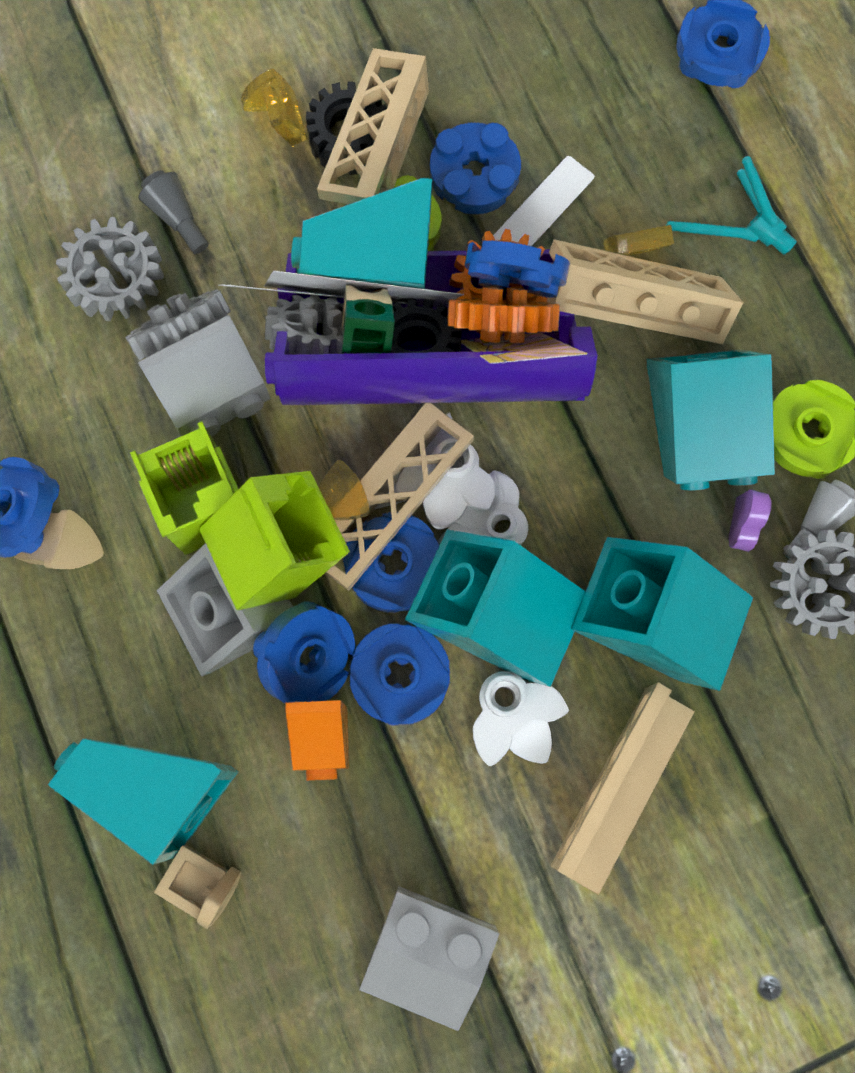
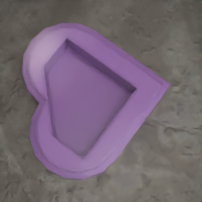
(748, 519)

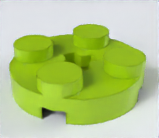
(836, 415)

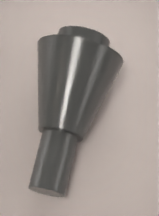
(166, 198)

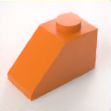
(318, 738)

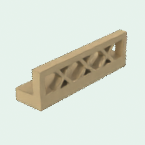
(397, 124)
(645, 294)
(403, 452)
(622, 788)

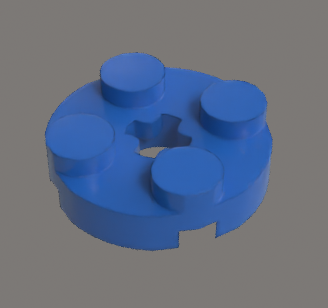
(715, 64)
(479, 143)
(516, 263)
(31, 501)
(399, 590)
(282, 646)
(428, 680)

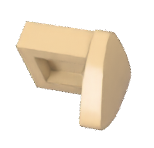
(66, 543)
(198, 885)

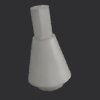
(828, 510)

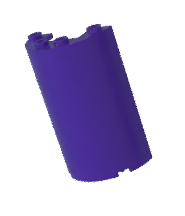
(431, 375)

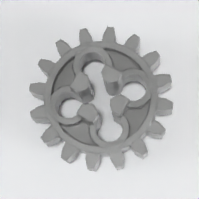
(84, 267)
(301, 321)
(177, 323)
(797, 585)

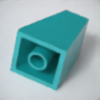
(370, 239)
(713, 417)
(498, 604)
(664, 610)
(141, 794)

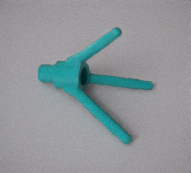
(764, 226)

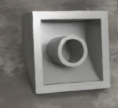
(206, 378)
(207, 616)
(430, 958)

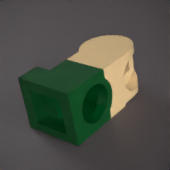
(367, 321)

